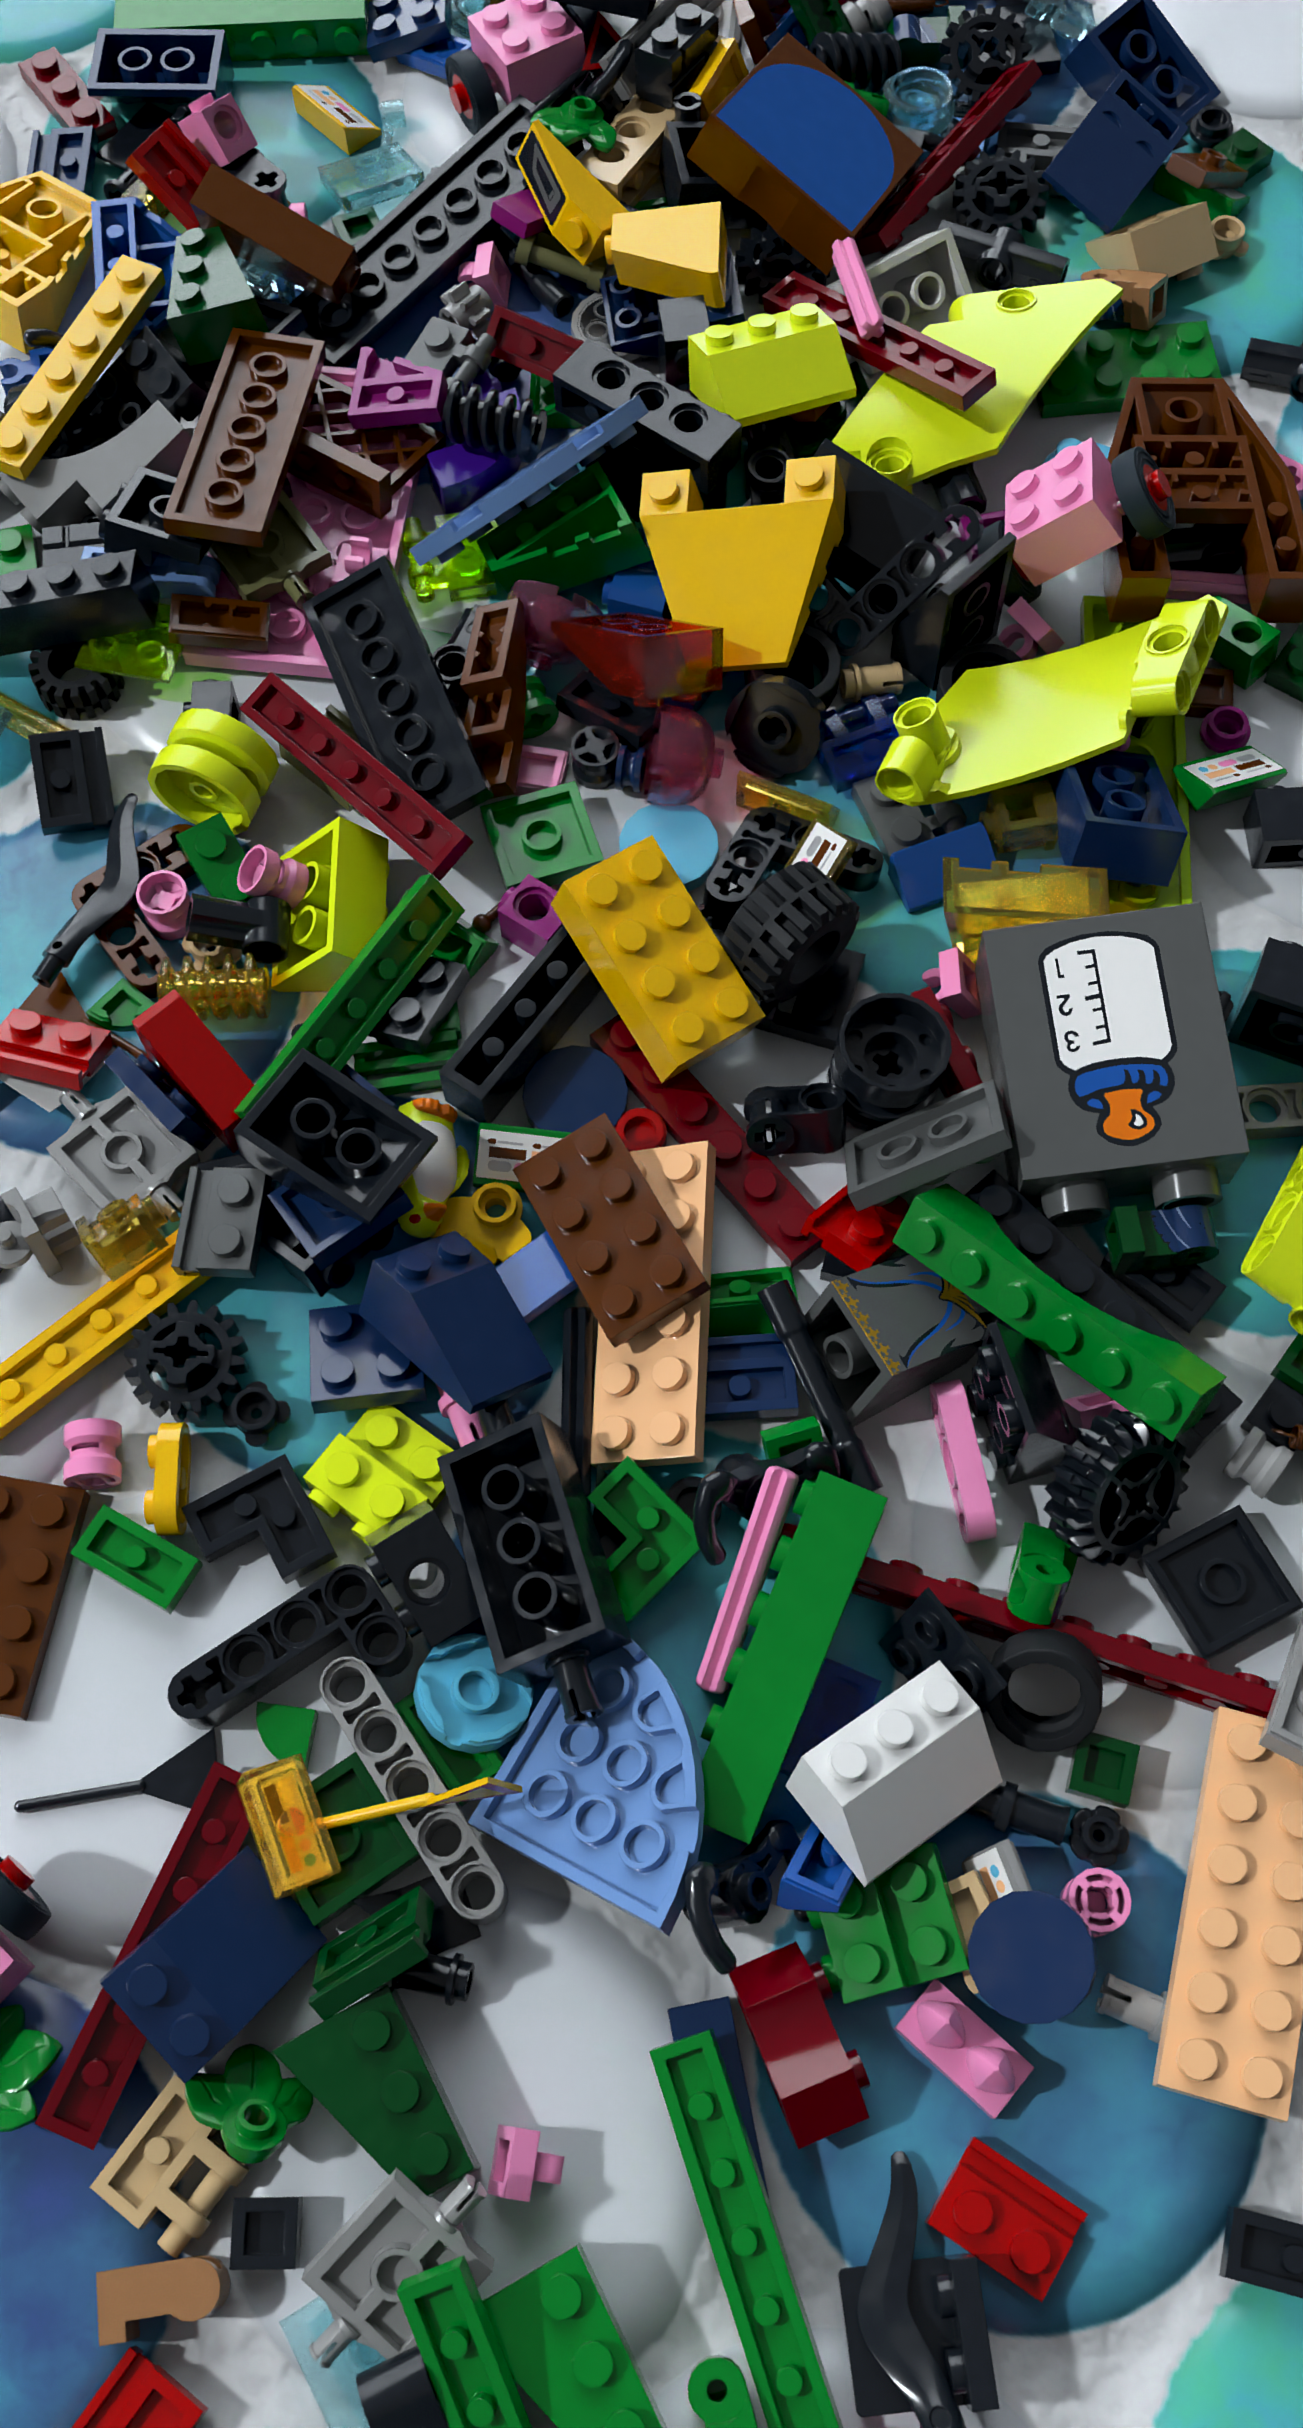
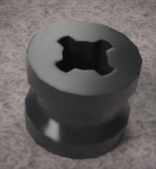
(595, 743)

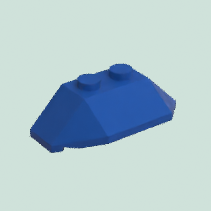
(132, 230)

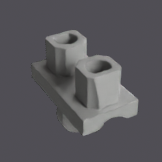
(39, 1229)

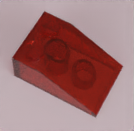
(647, 655)

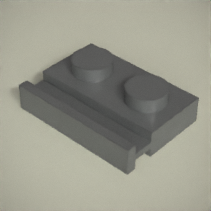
(222, 1222)

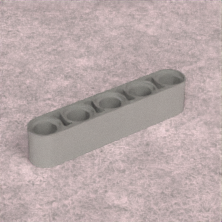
(392, 1768)

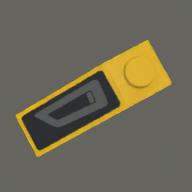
(567, 194)

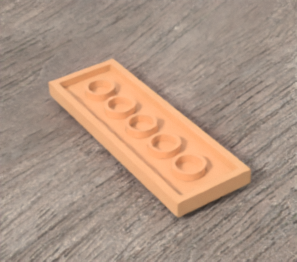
(655, 1383)
(1240, 1931)

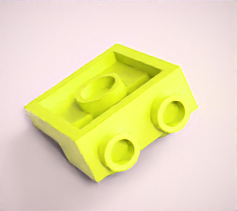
(378, 1470)

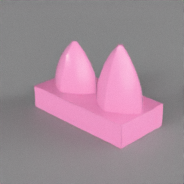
(964, 2048)

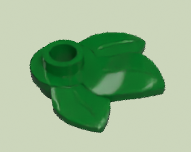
(577, 121)
(23, 2061)
(249, 2103)

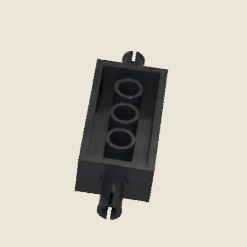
(534, 1556)

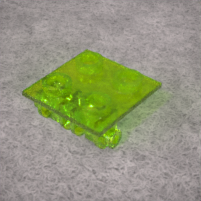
(135, 654)

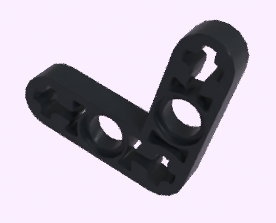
(772, 848)

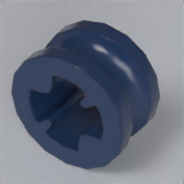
(630, 768)

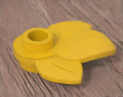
(493, 1237)

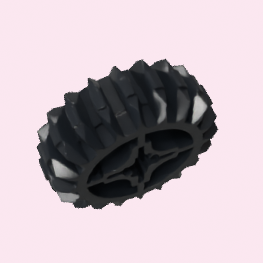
(1116, 1488)

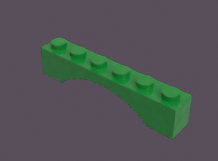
(1134, 1368)

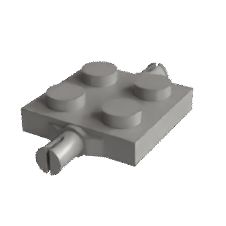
(121, 1151)
(383, 2243)

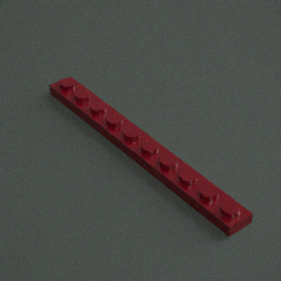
(1120, 1658)

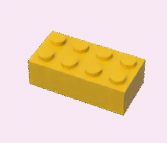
(656, 958)

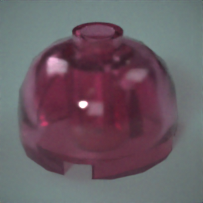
(541, 607)
(680, 757)

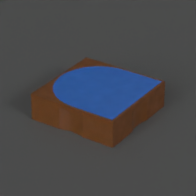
(804, 151)

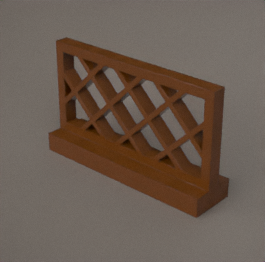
(356, 475)

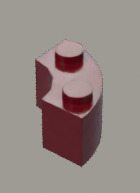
(799, 2046)

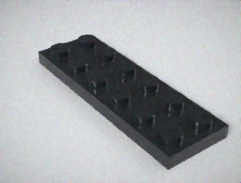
(396, 688)

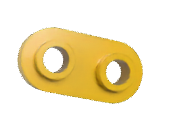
(171, 1458)

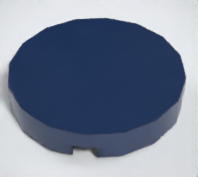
(573, 1088)
(1032, 1957)

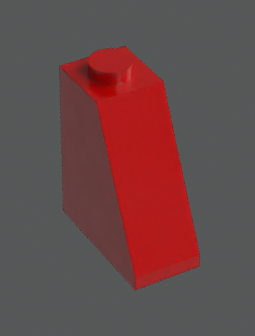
(194, 1063)

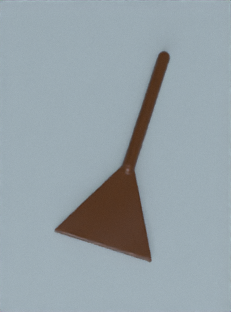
(62, 1003)

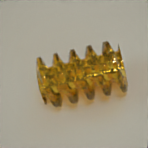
(219, 988)

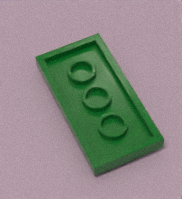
(1103, 361)

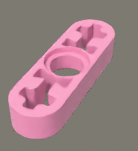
(963, 1461)

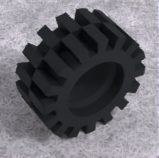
(75, 695)

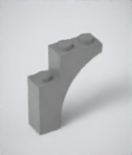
(75, 486)

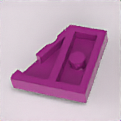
(395, 392)

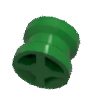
(540, 711)

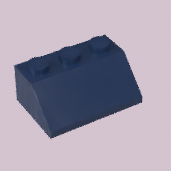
(159, 65)

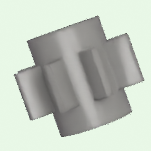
(467, 308)

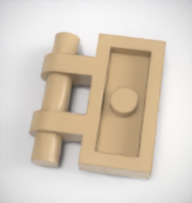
(154, 2160)

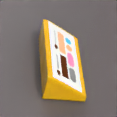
(334, 117)

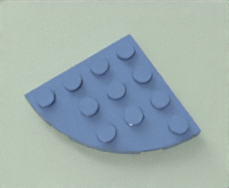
(530, 483)
(608, 1797)

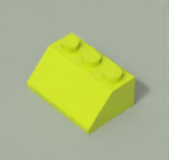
(770, 365)
(339, 907)

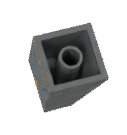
(891, 1333)

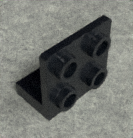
(951, 2319)

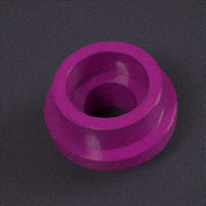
(1228, 720)

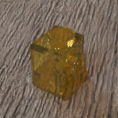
(1021, 817)
(124, 1234)

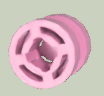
(267, 875)
(164, 903)
(92, 1454)
(1092, 1904)

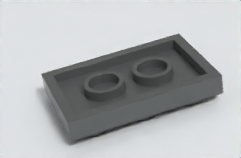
(926, 1146)

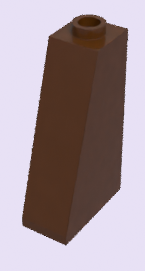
(275, 236)

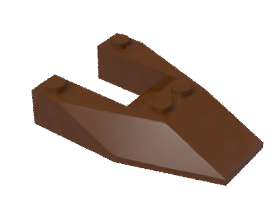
(1217, 474)

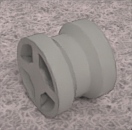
(1258, 1462)

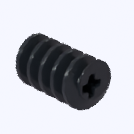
(859, 57)
(492, 424)

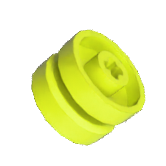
(213, 768)

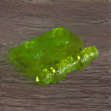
(464, 575)

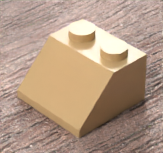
(1162, 243)

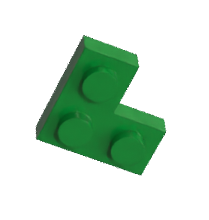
(656, 1531)

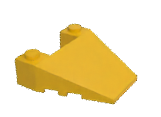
(42, 252)
(748, 563)

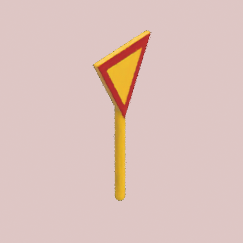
(479, 1789)

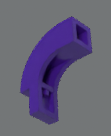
(465, 473)

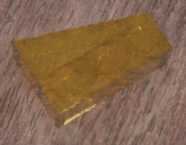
(1005, 898)

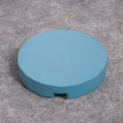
(683, 836)
(466, 1700)

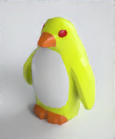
(438, 1173)

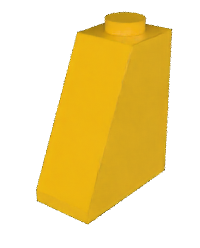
(672, 251)

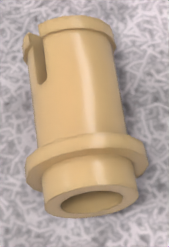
(870, 680)

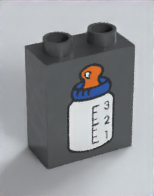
(1111, 1061)

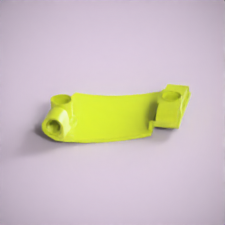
(1013, 330)
(1050, 709)

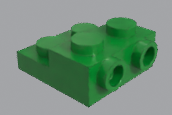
(894, 1931)

